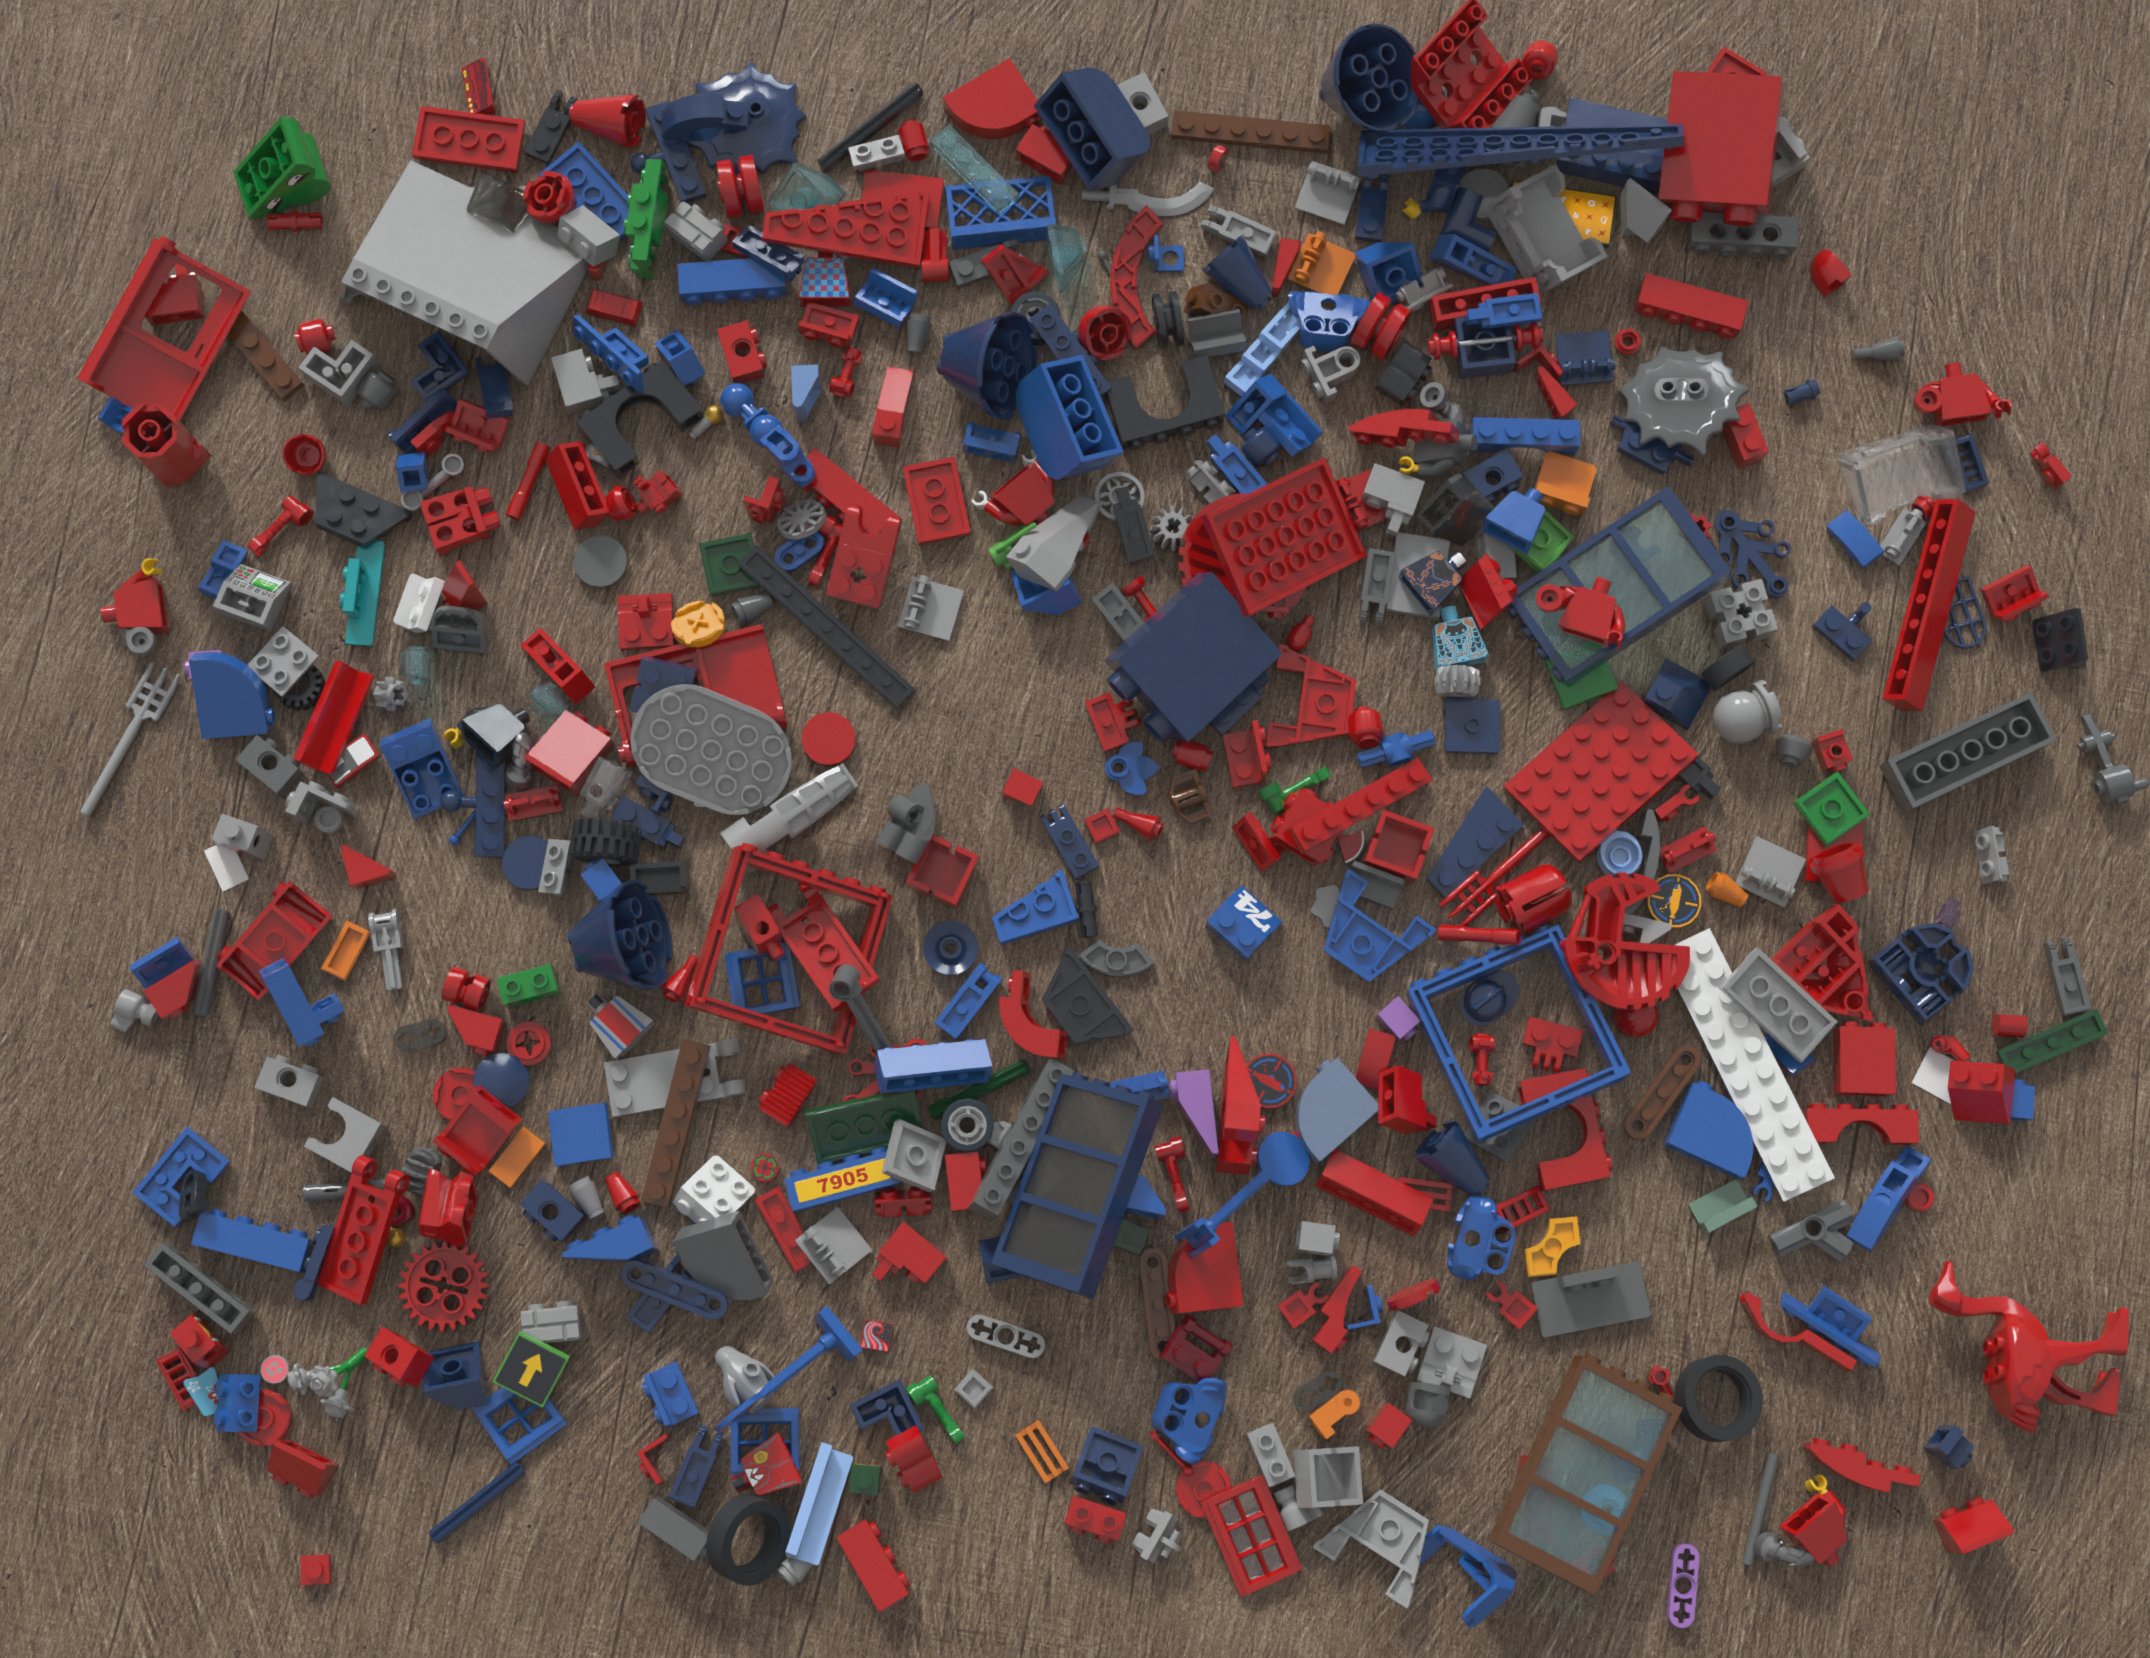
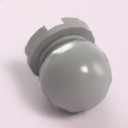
(1744, 714)

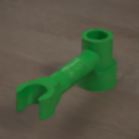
(1275, 796)
(925, 1392)

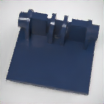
(1585, 357)

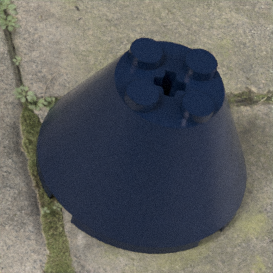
(1371, 79)
(990, 362)
(624, 939)

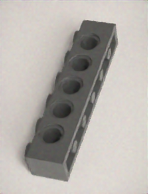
(1017, 1143)

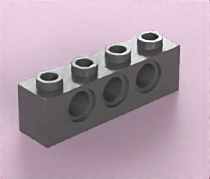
(1780, 228)
(200, 1288)

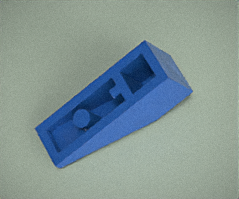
(1471, 260)

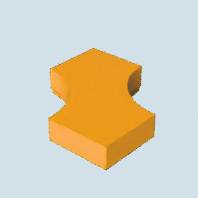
(1560, 1236)

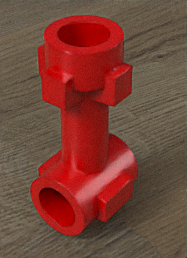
(843, 386)
(1482, 1044)
(1660, 1377)

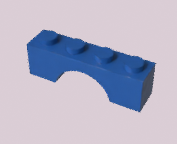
(1541, 434)

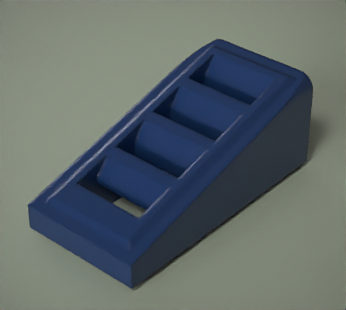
(1974, 459)

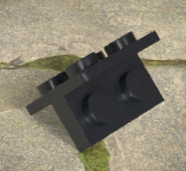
(2061, 640)

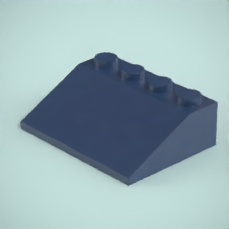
(1616, 167)

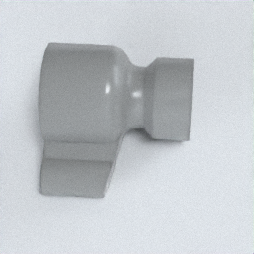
(132, 1007)
(1290, 1513)

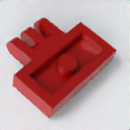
(1111, 720)
(1551, 1042)

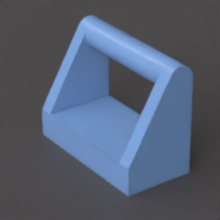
(805, 389)

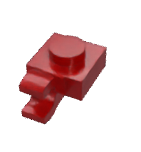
(1669, 808)

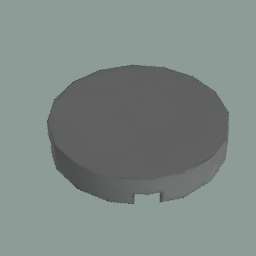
(600, 561)

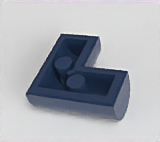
(1461, 220)
(445, 369)
(889, 1403)

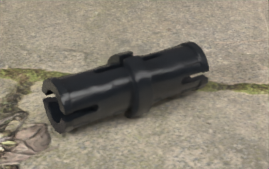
(1086, 909)

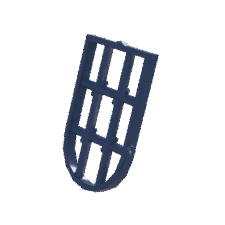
(1969, 622)

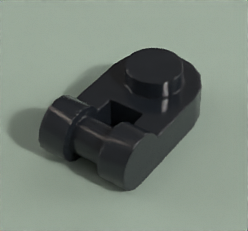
(193, 1195)

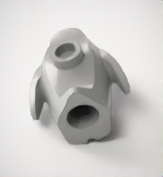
(743, 1377)

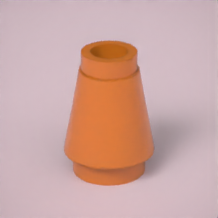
(1725, 889)

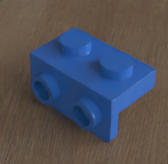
(886, 298)
(237, 1403)

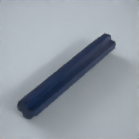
(477, 1502)

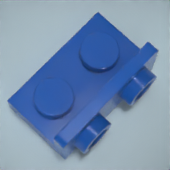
(1291, 426)
(670, 1395)

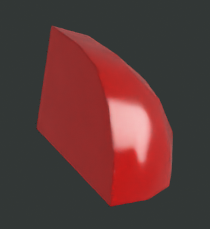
(1828, 272)

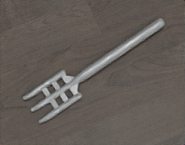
(141, 714)

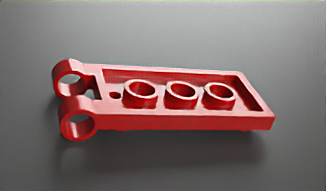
(822, 944)
(361, 1231)

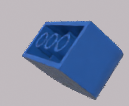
(1066, 419)

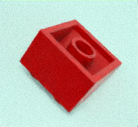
(175, 991)
(1981, 1091)
(300, 1467)
(1972, 1526)

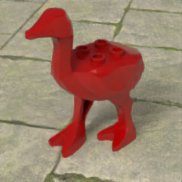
(2024, 1358)

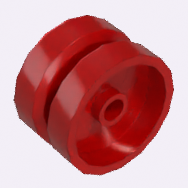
(738, 187)
(1380, 326)

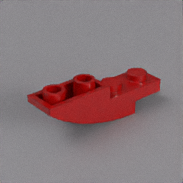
(1395, 428)
(1851, 1466)

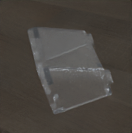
(1900, 469)

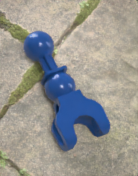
(767, 432)

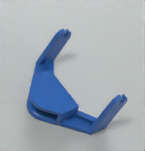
(1494, 1577)

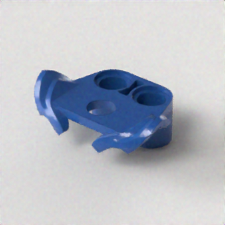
(1326, 328)
(1468, 1261)
(1188, 1439)

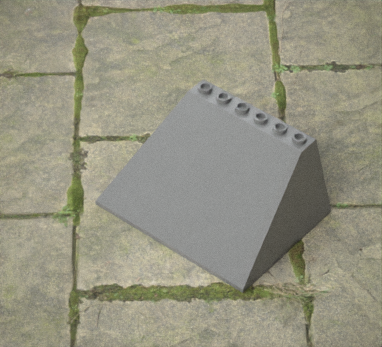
(467, 272)

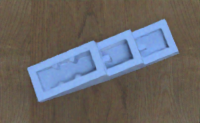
(1264, 351)

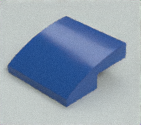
(580, 1134)

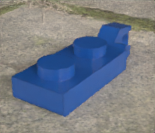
(1506, 311)
(1234, 466)

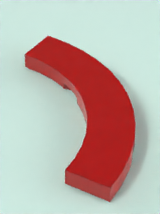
(1124, 273)

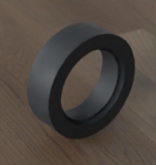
(1749, 1391)
(723, 1531)

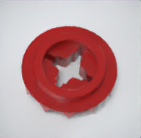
(518, 1036)

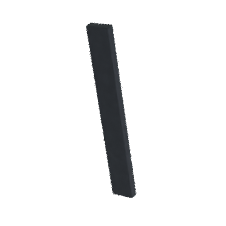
(826, 627)

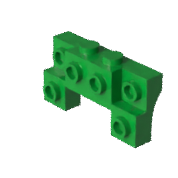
(646, 218)

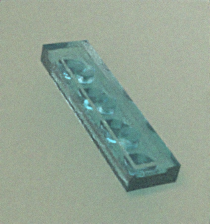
(974, 169)

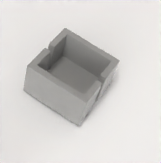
(1328, 1476)

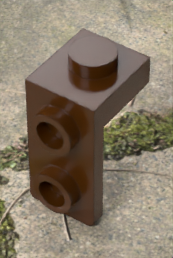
(1212, 300)

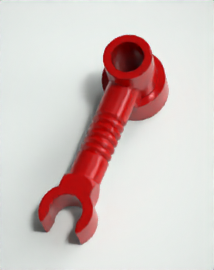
(294, 511)
(831, 530)
(1170, 1153)

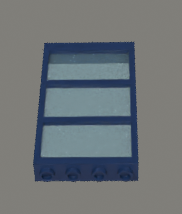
(1655, 568)

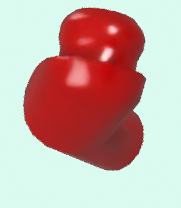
(1949, 1045)

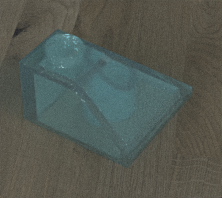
(805, 189)
(1065, 252)

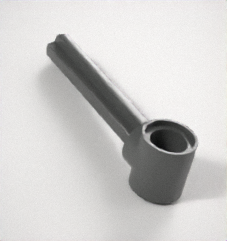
(846, 987)

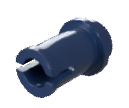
(1802, 392)

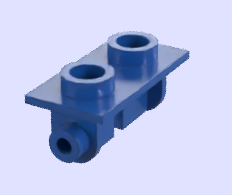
(1152, 1083)

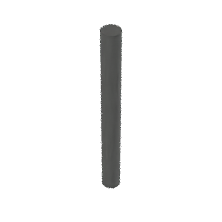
(1760, 1508)

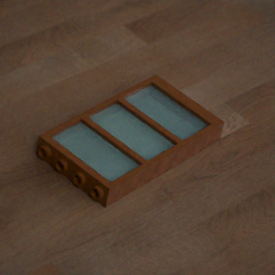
(1585, 1473)

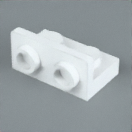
(418, 603)

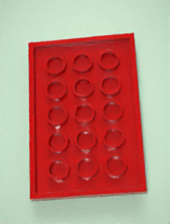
(1283, 536)
(1600, 772)

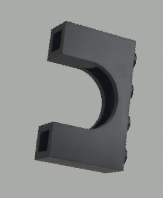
(661, 389)
(1138, 428)

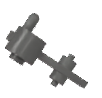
(2111, 782)

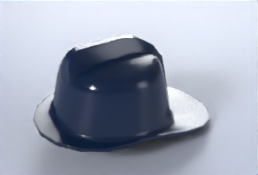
(1488, 998)

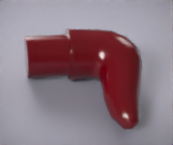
(408, 1212)

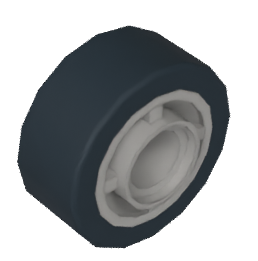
(974, 1139)

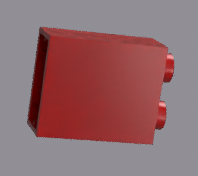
(1726, 146)

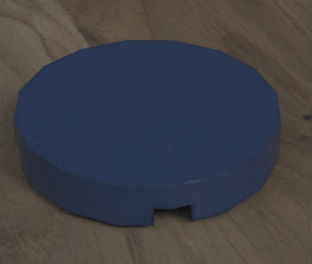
(524, 862)

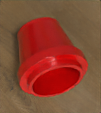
(1841, 871)

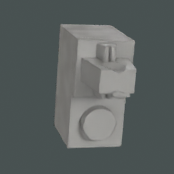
(579, 383)
(1395, 493)

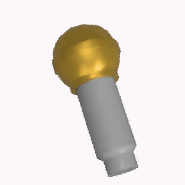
(712, 416)
(396, 1237)

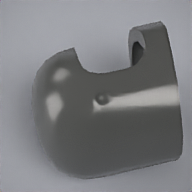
(1427, 1404)

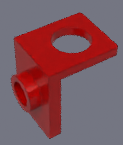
(1545, 359)
(647, 1465)

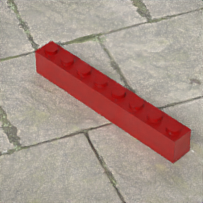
(1929, 605)

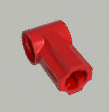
(935, 264)

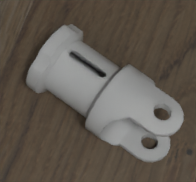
(1314, 1270)

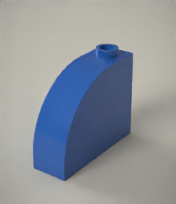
(229, 697)
(1712, 1131)

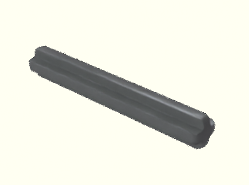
(209, 969)

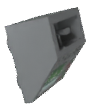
(252, 597)

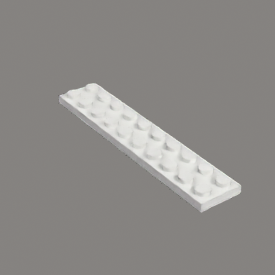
(1751, 1073)

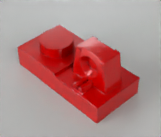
(1256, 842)

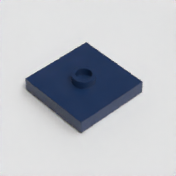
(1472, 726)

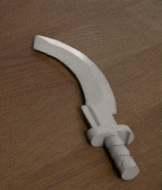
(1160, 206)

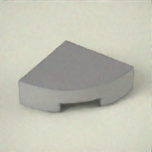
(999, 1132)

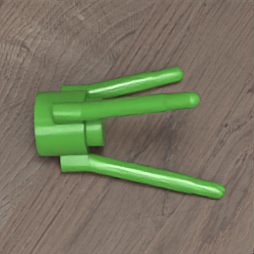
(1002, 549)

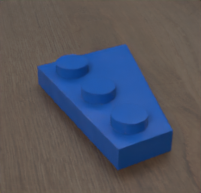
(1039, 911)

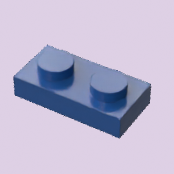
(161, 962)

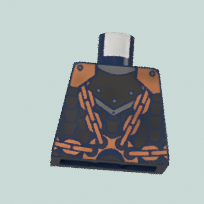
(1433, 579)

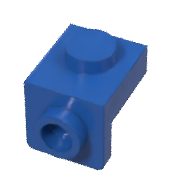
(113, 414)

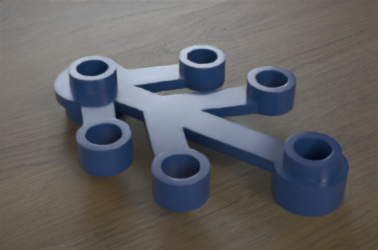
(1750, 550)

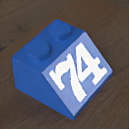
(1243, 923)

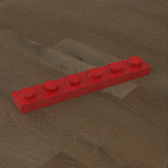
(1359, 805)

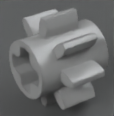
(390, 693)

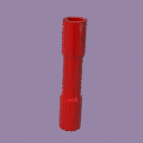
(534, 466)
(1499, 936)

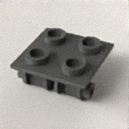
(1507, 1143)

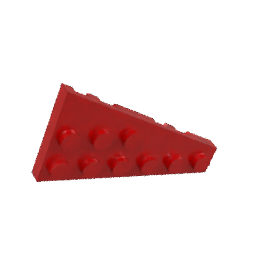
(864, 229)

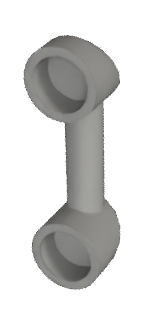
(452, 467)

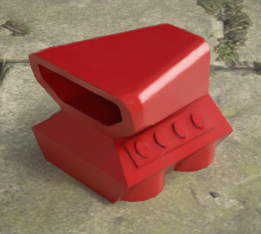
(448, 1207)

